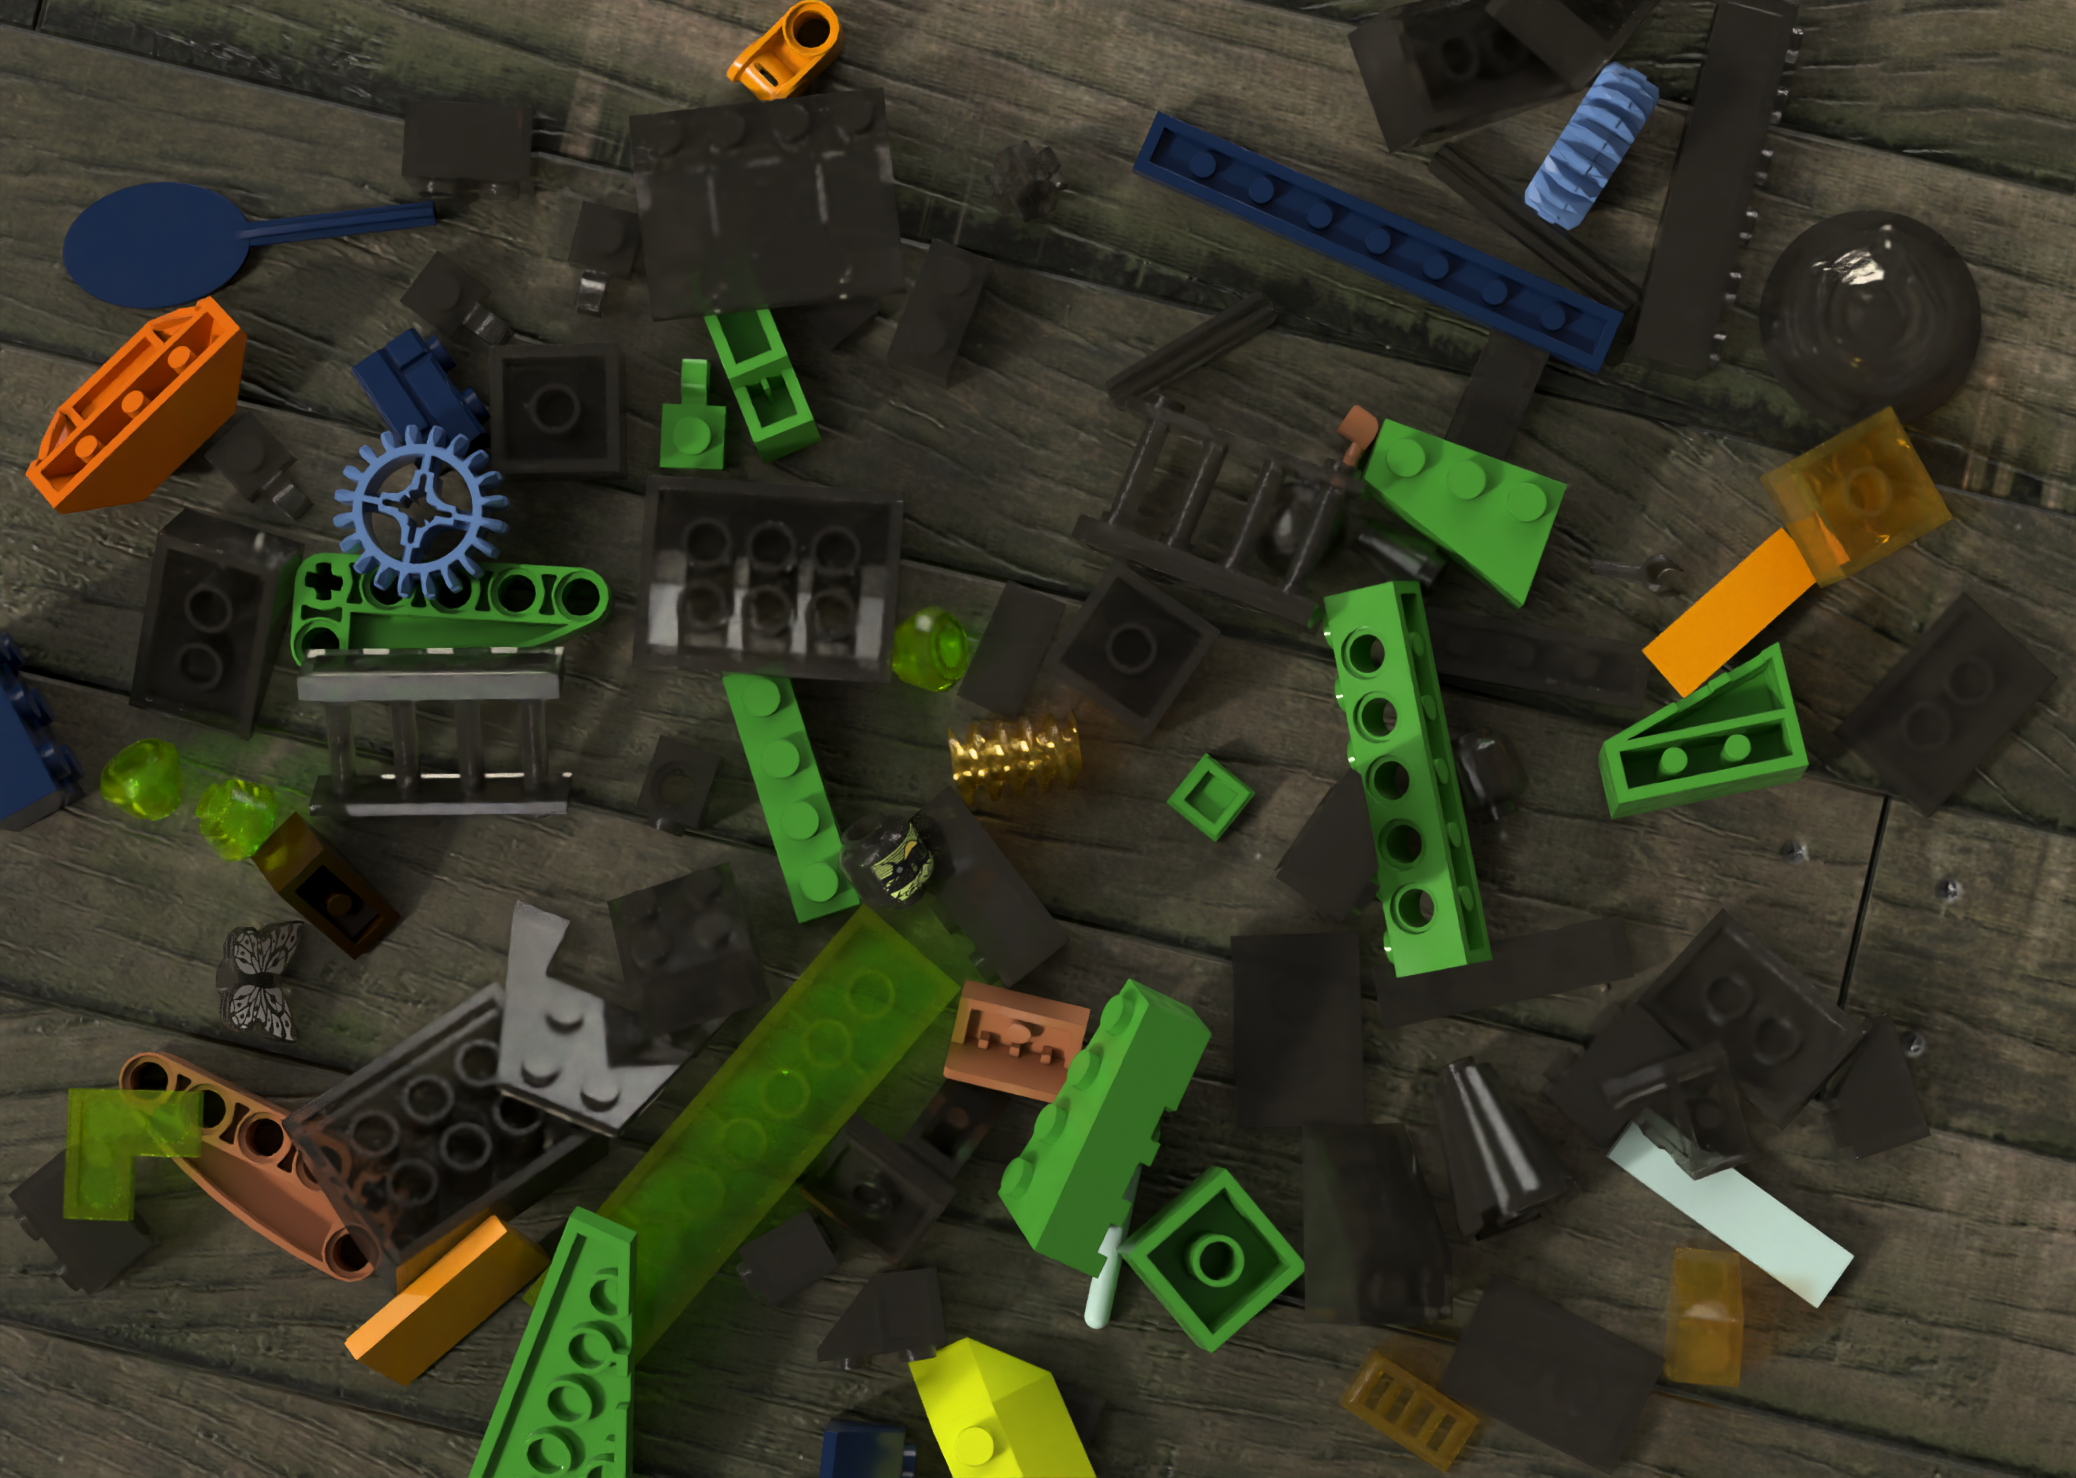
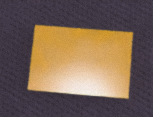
(448, 1301)

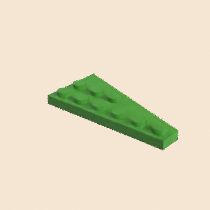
(574, 1371)

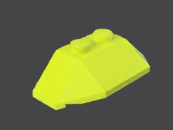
(998, 1415)

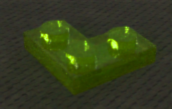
(108, 1133)

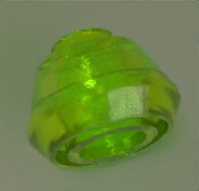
(931, 650)
(144, 779)
(236, 817)

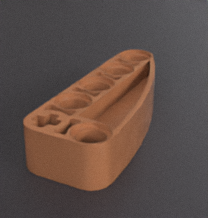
(261, 1189)

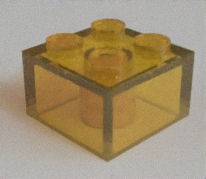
(1855, 497)

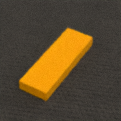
(1731, 613)

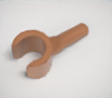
(1360, 429)

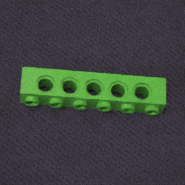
(1423, 747)

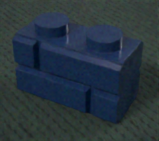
(413, 388)

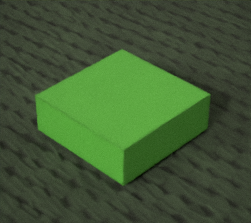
(1210, 797)

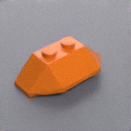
(143, 411)

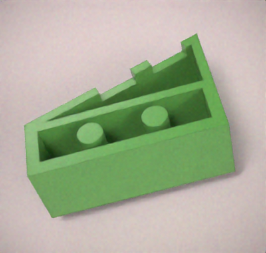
(1470, 504)
(1709, 745)

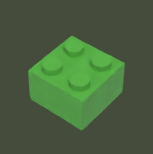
(1212, 1258)

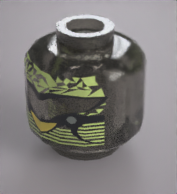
(885, 861)

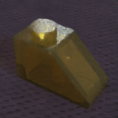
(1704, 1318)

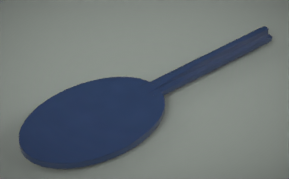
(184, 242)

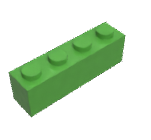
(791, 793)

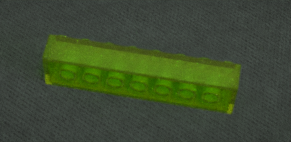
(770, 1113)

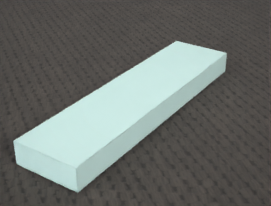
(1740, 1217)

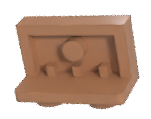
(1014, 1041)

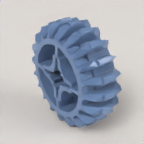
(1592, 145)
(424, 484)

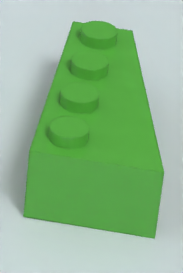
(1103, 1126)

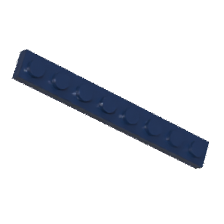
(1377, 242)

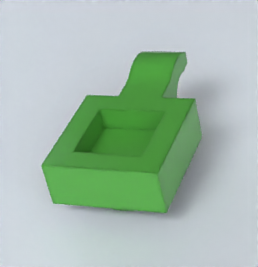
(694, 431)

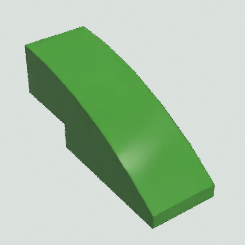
(763, 382)

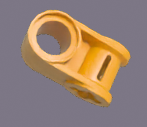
(784, 58)

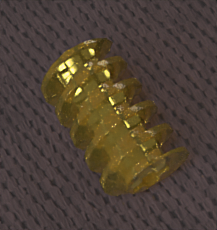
(1016, 757)

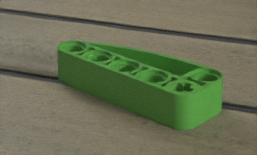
(417, 622)

